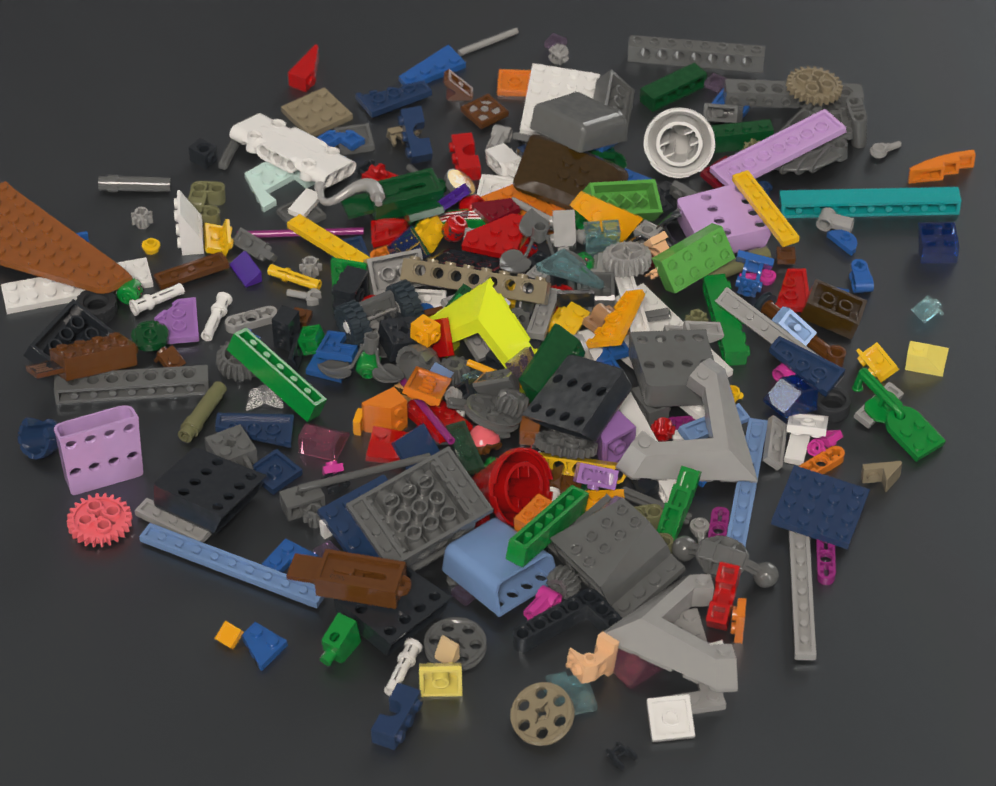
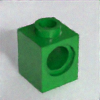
(310, 339)

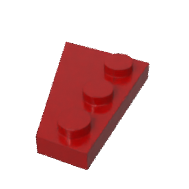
(794, 290)

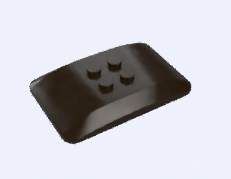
(560, 173)

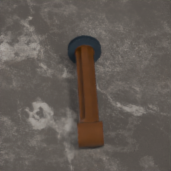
(834, 353)

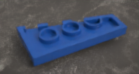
(434, 66)

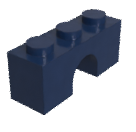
(417, 148)
(391, 730)

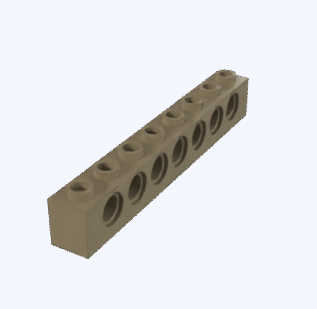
(411, 266)

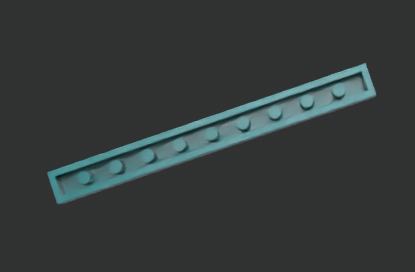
(871, 202)

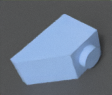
(794, 325)

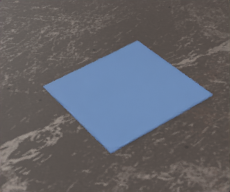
(439, 369)

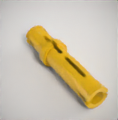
(294, 277)

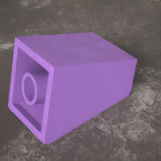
(616, 438)

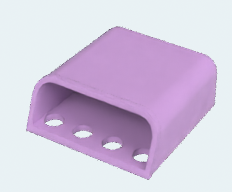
(724, 208)
(100, 449)

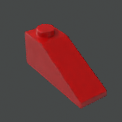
(304, 73)

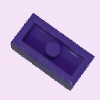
(454, 196)
(246, 269)

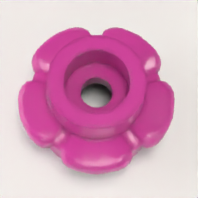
(811, 447)

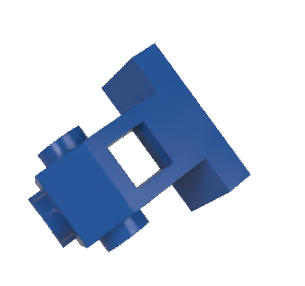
(752, 263)

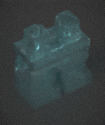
(597, 241)

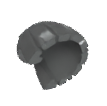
(416, 355)

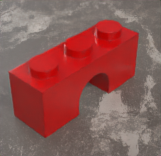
(463, 155)
(724, 596)

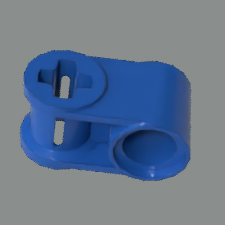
(860, 277)

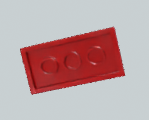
(444, 414)

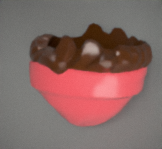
(485, 440)

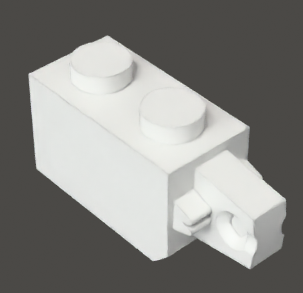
(502, 160)

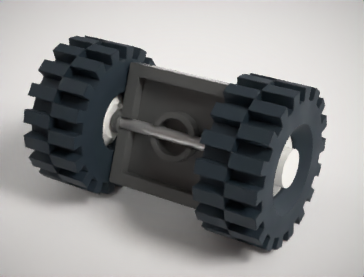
(356, 316)

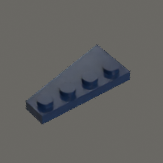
(392, 98)
(809, 366)
(266, 428)

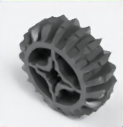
(230, 366)

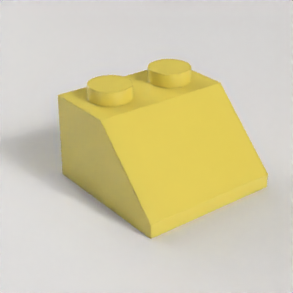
(440, 679)

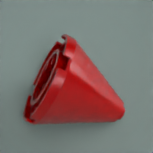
(514, 481)

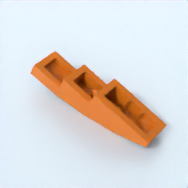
(937, 167)

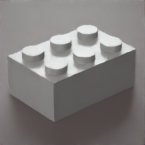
(387, 270)

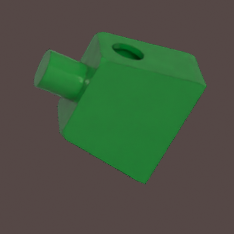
(340, 640)

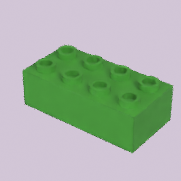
(635, 196)
(693, 258)

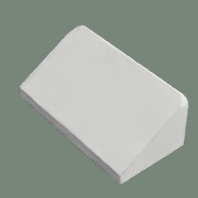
(431, 296)

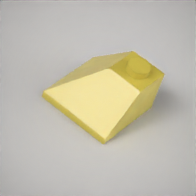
(926, 358)

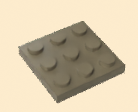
(317, 112)

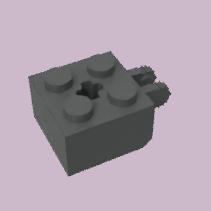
(604, 295)
(233, 445)

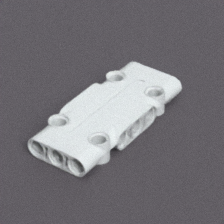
(292, 150)

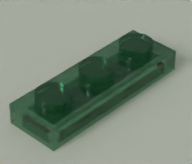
(465, 447)

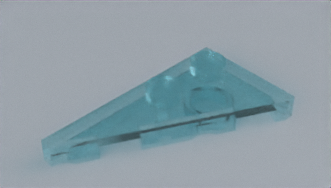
(568, 267)

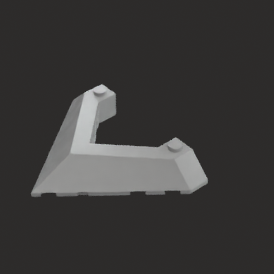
(719, 457)
(656, 639)

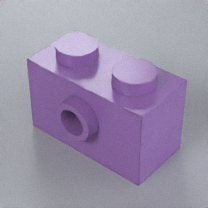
(595, 476)

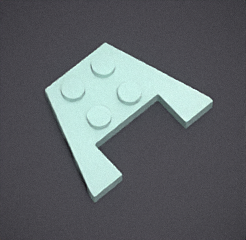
(268, 178)

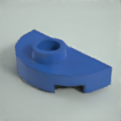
(844, 240)

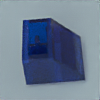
(938, 242)
(792, 396)

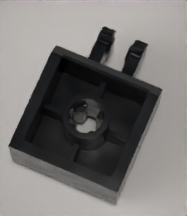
(351, 285)
(395, 334)

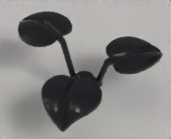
(671, 217)

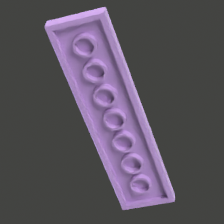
(780, 147)

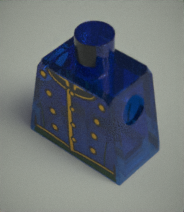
(408, 241)

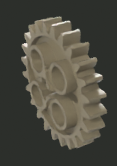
(814, 85)

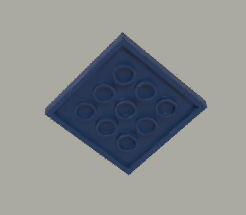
(820, 507)
(344, 526)

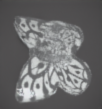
(263, 395)

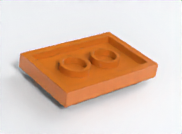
(426, 386)

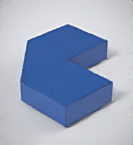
(349, 139)
(612, 353)

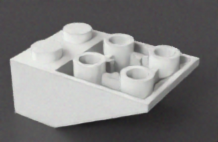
(189, 227)

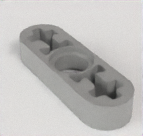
(237, 319)

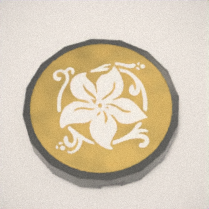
(455, 178)

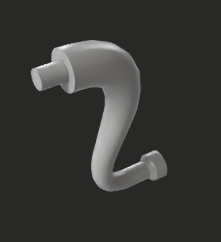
(362, 185)

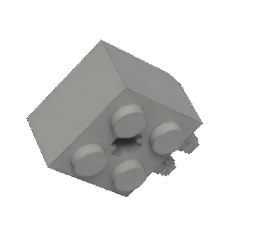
(564, 230)

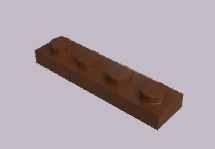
(191, 270)

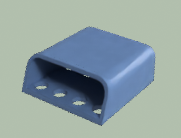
(481, 568)

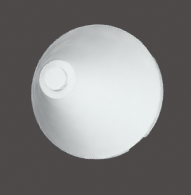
(679, 142)

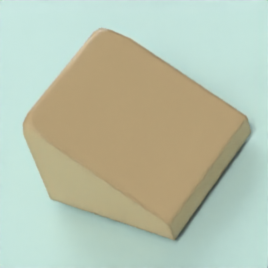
(447, 650)

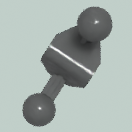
(727, 550)

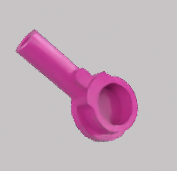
(767, 276)

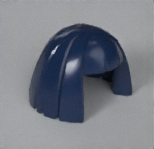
(37, 437)

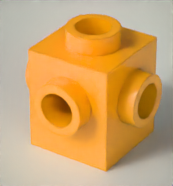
(425, 331)

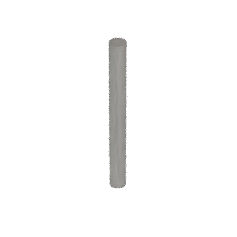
(488, 41)

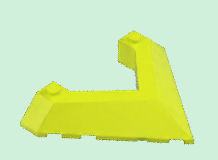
(490, 316)

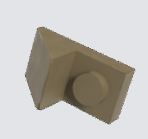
(882, 472)

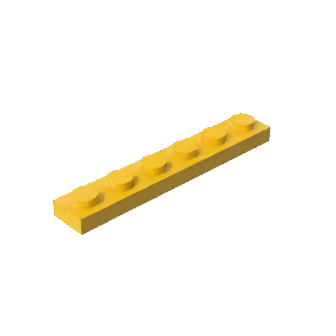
(765, 208)
(325, 239)

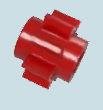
(663, 429)

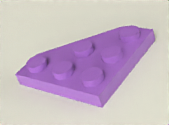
(181, 321)

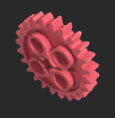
(99, 520)

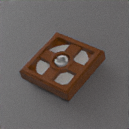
(484, 111)

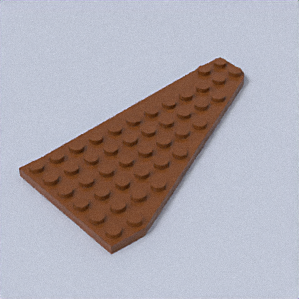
(47, 248)

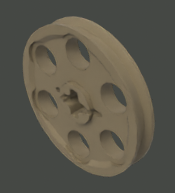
(540, 705)

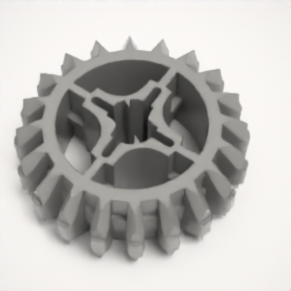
(627, 258)

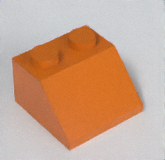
(385, 411)

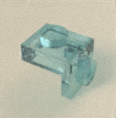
(927, 309)

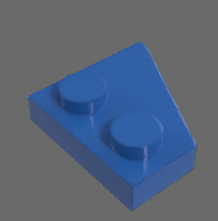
(263, 644)

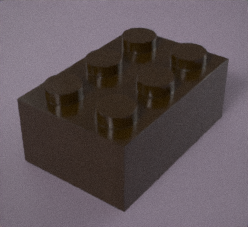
(833, 309)

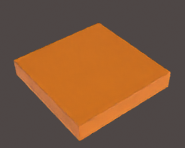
(513, 82)

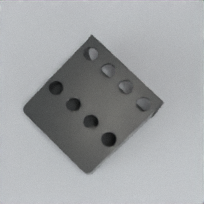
(579, 122)
(666, 366)

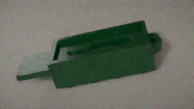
(398, 192)

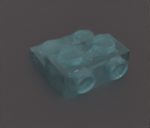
(580, 694)

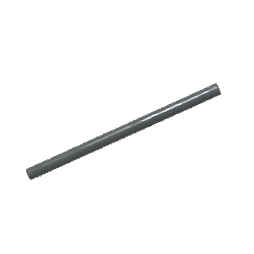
(362, 473)

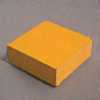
(357, 422)
(229, 635)

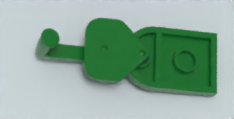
(902, 422)

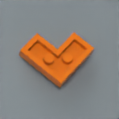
(739, 616)

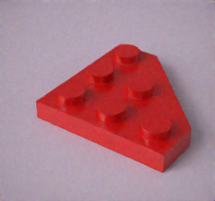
(495, 237)

